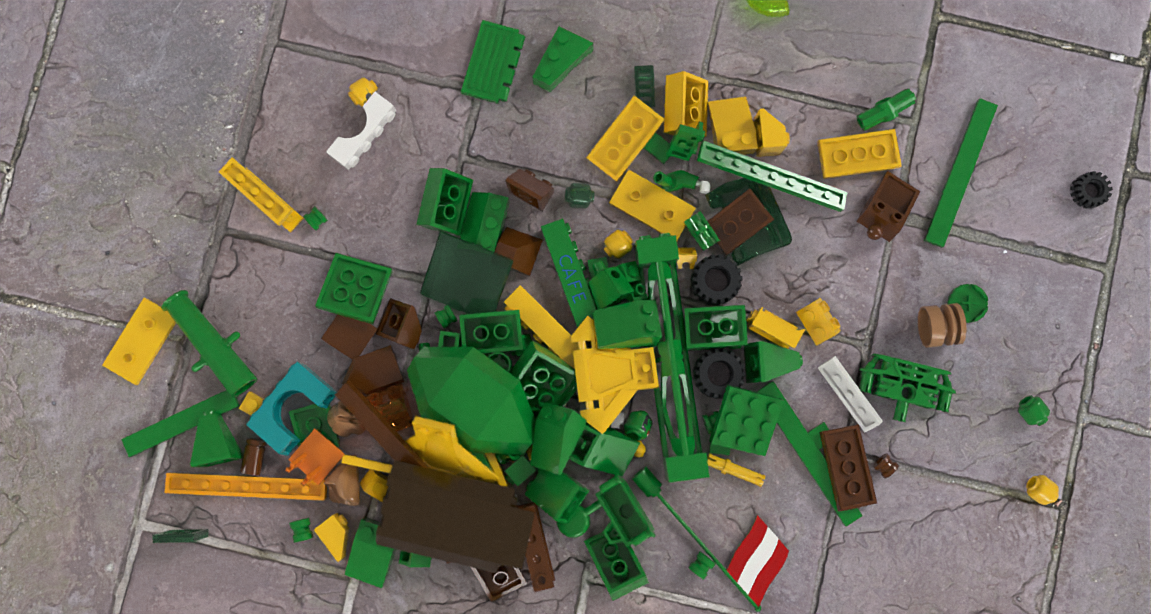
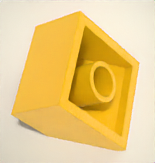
(770, 134)

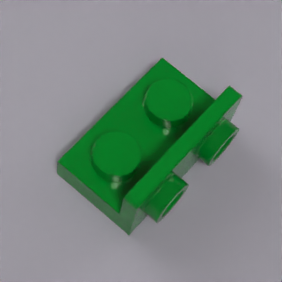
(686, 141)

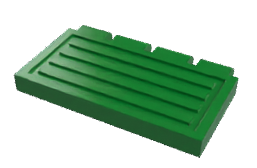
(491, 62)

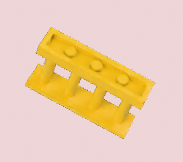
(261, 195)

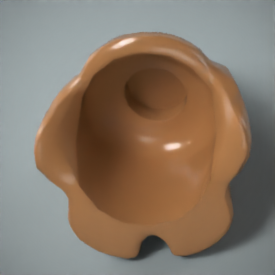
(343, 421)
(344, 485)

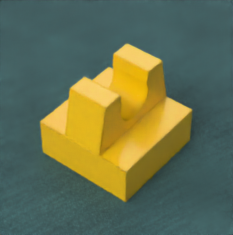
(687, 254)

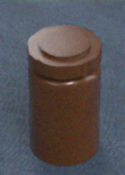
(253, 456)

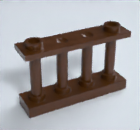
(537, 553)

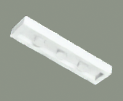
(850, 394)

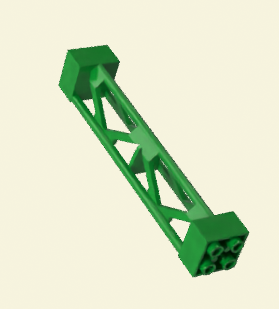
(685, 463)

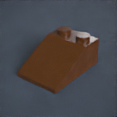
(530, 189)
(500, 583)

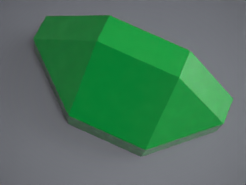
(475, 396)

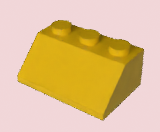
(685, 101)

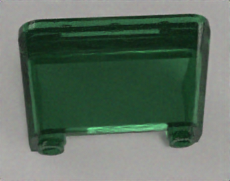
(770, 238)

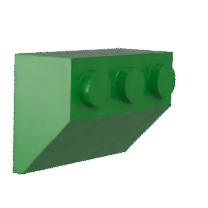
(444, 201)
(485, 219)

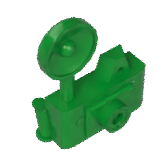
(622, 509)

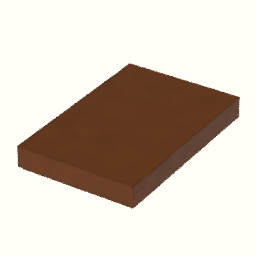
(739, 221)

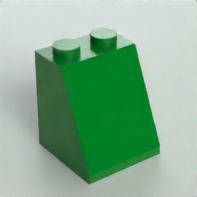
(556, 494)

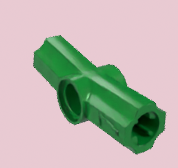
(886, 109)

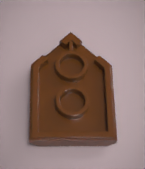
(374, 371)

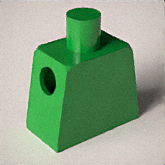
(609, 286)

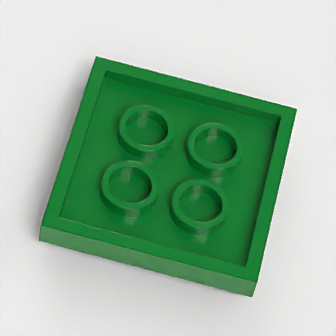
(354, 288)
(746, 420)

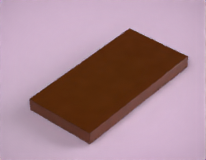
(848, 467)

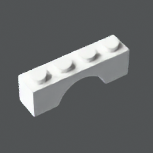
(348, 150)

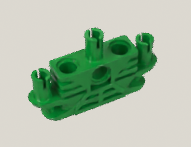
(911, 372)

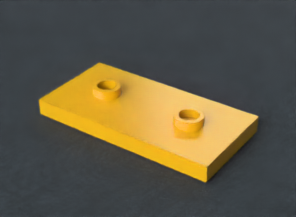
(625, 138)
(859, 153)
(651, 205)
(140, 342)

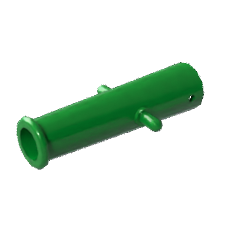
(212, 347)

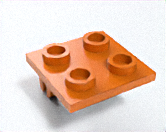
(315, 457)

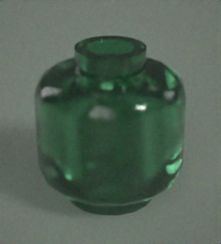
(579, 195)

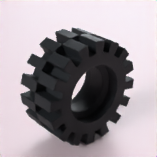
(1100, 184)

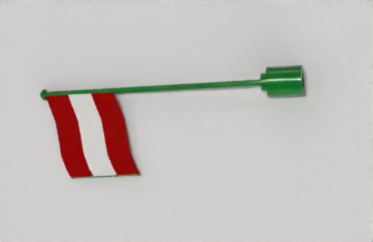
(754, 560)

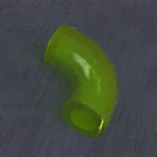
(770, 8)

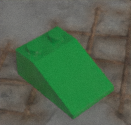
(628, 325)
(715, 327)
(492, 331)
(555, 437)
(367, 560)
(616, 565)

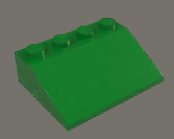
(544, 377)

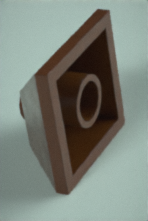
(520, 248)
(400, 324)

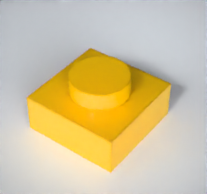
(251, 403)

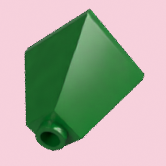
(769, 361)
(214, 442)

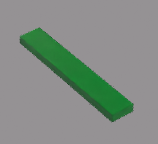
(177, 423)

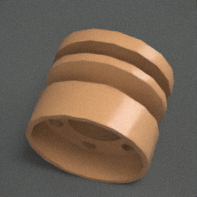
(942, 325)

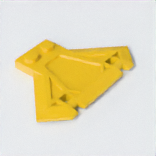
(609, 376)
(440, 450)

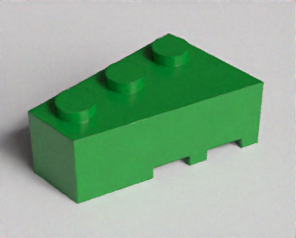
(560, 58)

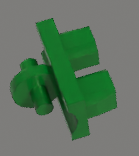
(701, 231)

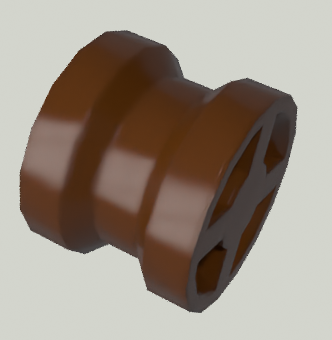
(885, 465)

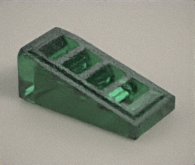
(647, 69)

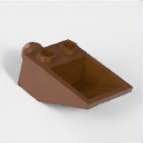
(888, 207)

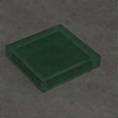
(181, 535)

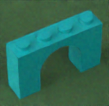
(267, 419)

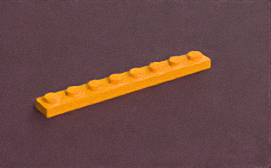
(243, 486)

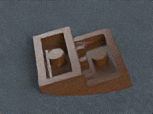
(349, 335)

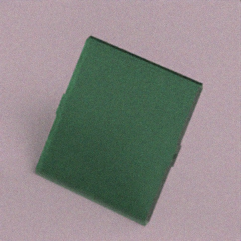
(465, 275)

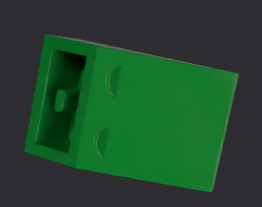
(604, 452)

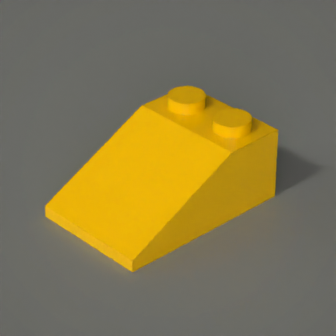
(733, 125)

